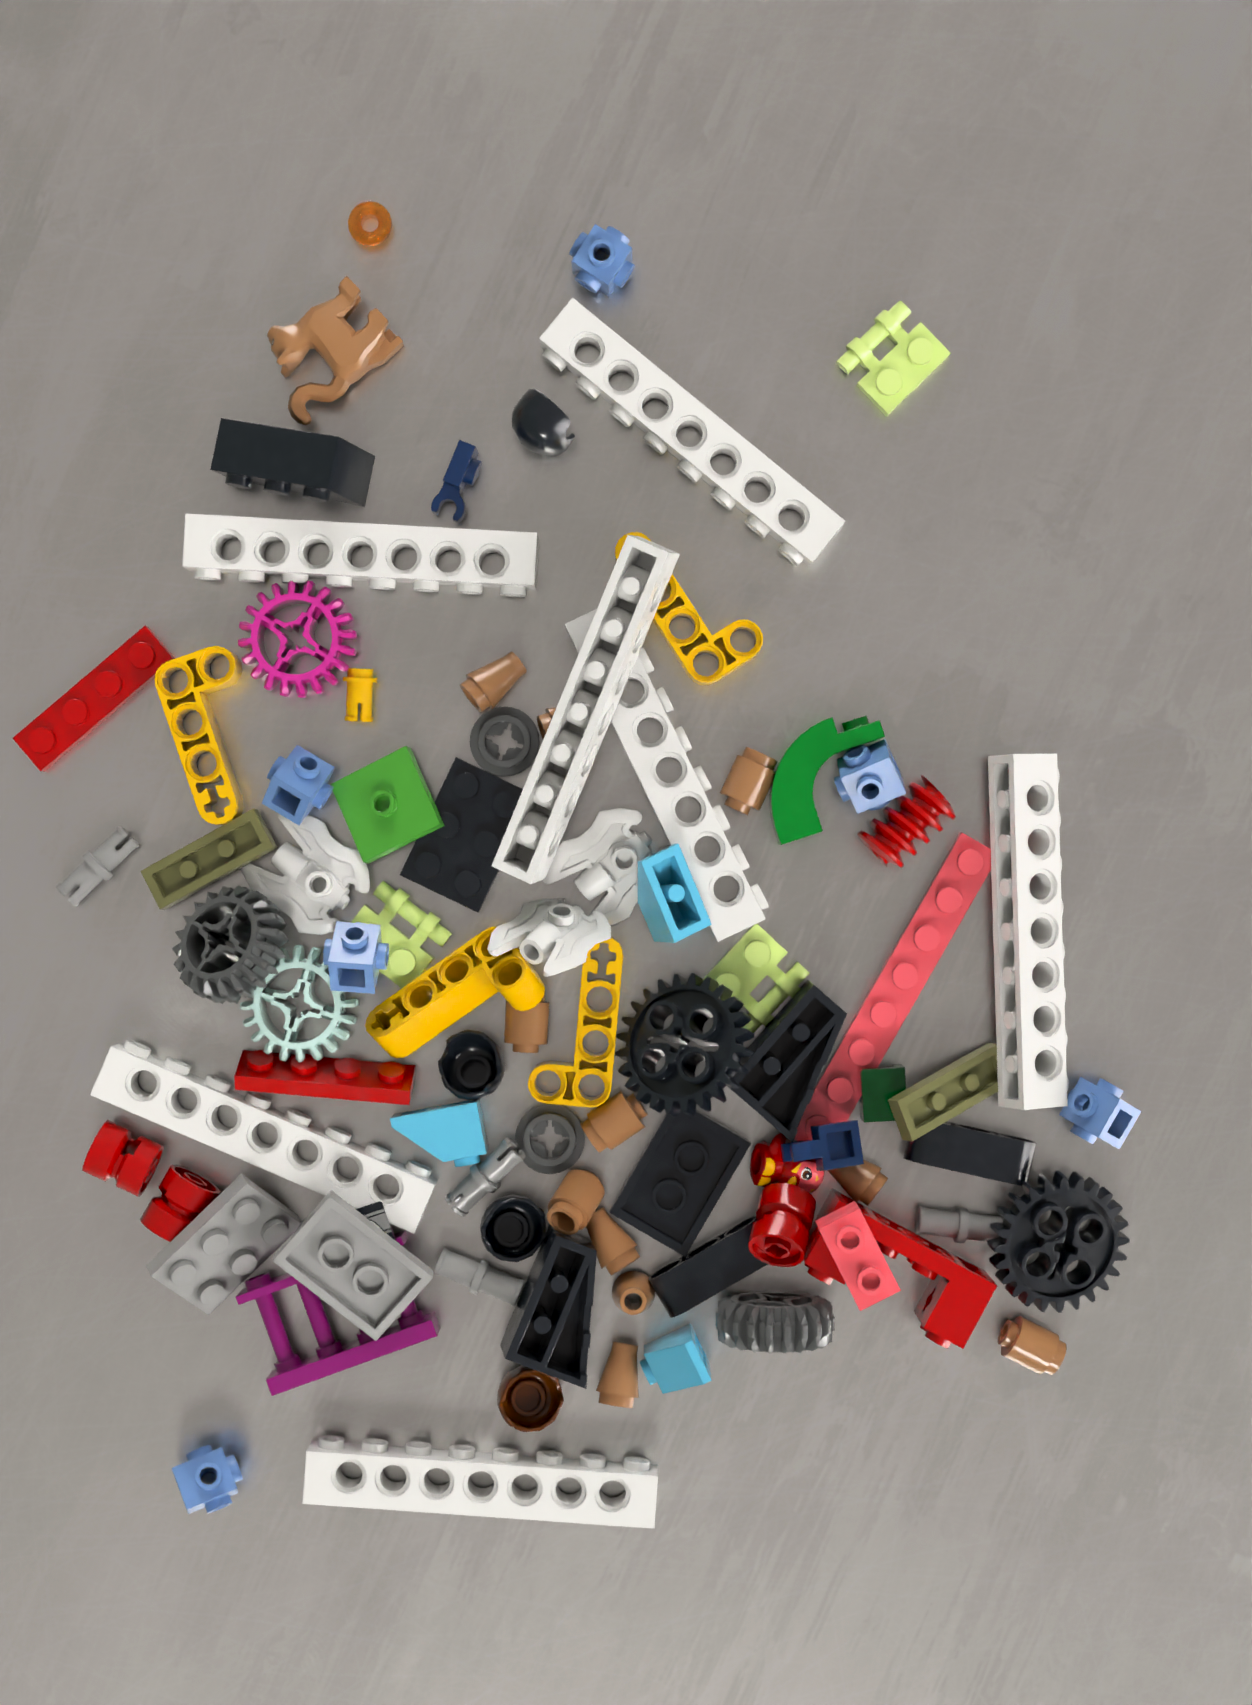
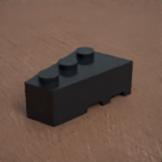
(292, 461)
(790, 1058)
(554, 1310)

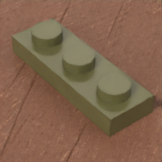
(209, 859)
(946, 1093)

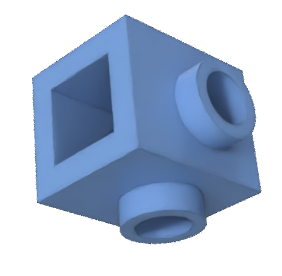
(606, 274)
(301, 776)
(869, 777)
(353, 948)
(1099, 1112)
(202, 1462)

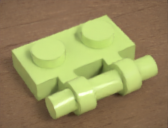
(903, 368)
(406, 955)
(747, 965)

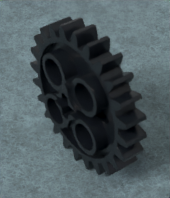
(691, 1005)
(1058, 1241)

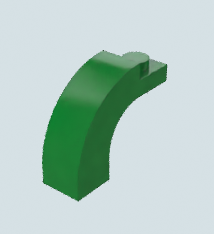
(791, 791)

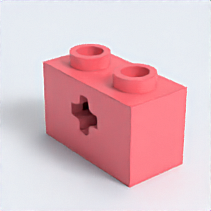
(857, 1255)

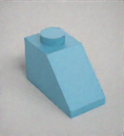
(670, 896)
(446, 1131)
(676, 1361)

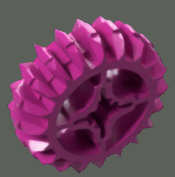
(308, 621)

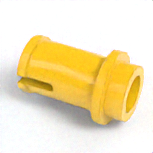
(359, 691)

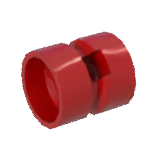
(123, 1158)
(182, 1200)
(783, 1225)

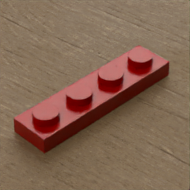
(93, 699)
(326, 1078)

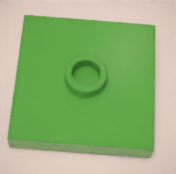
(387, 804)

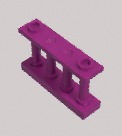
(331, 1354)

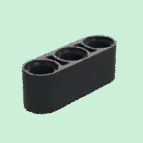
(974, 1152)
(706, 1270)

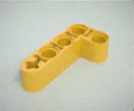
(701, 640)
(208, 737)
(451, 992)
(588, 1020)

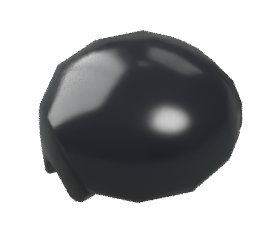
(541, 424)
(471, 1065)
(513, 1228)

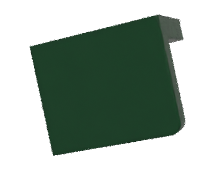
(876, 1089)

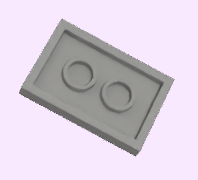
(224, 1244)
(353, 1265)

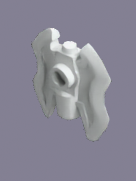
(611, 862)
(312, 878)
(551, 930)

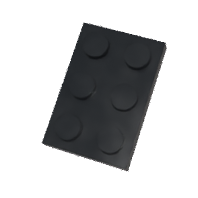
(461, 854)
(680, 1179)

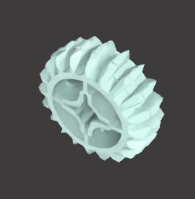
(288, 1040)

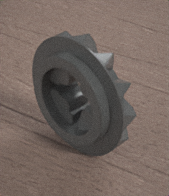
(494, 723)
(564, 1153)

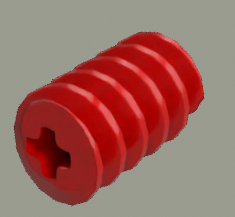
(907, 824)

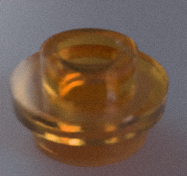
(366, 211)

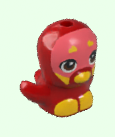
(768, 1167)

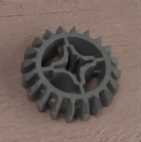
(227, 972)
(775, 1321)

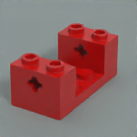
(956, 1287)

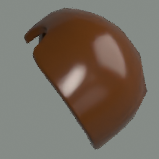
(529, 1399)

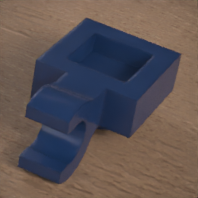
(462, 469)
(831, 1146)

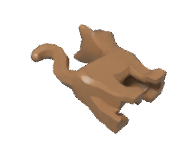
(345, 351)

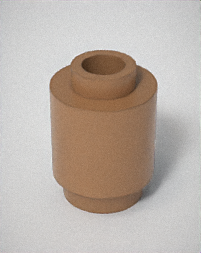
(749, 781)
(527, 1028)
(614, 1121)
(575, 1201)
(1031, 1345)

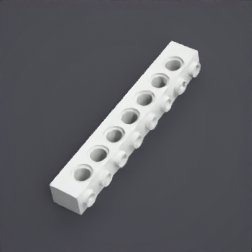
(578, 327)
(207, 534)
(585, 709)
(725, 916)
(1016, 949)
(119, 1086)
(328, 1486)

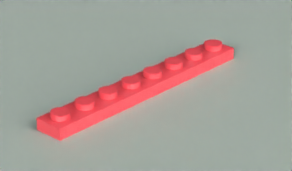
(898, 983)

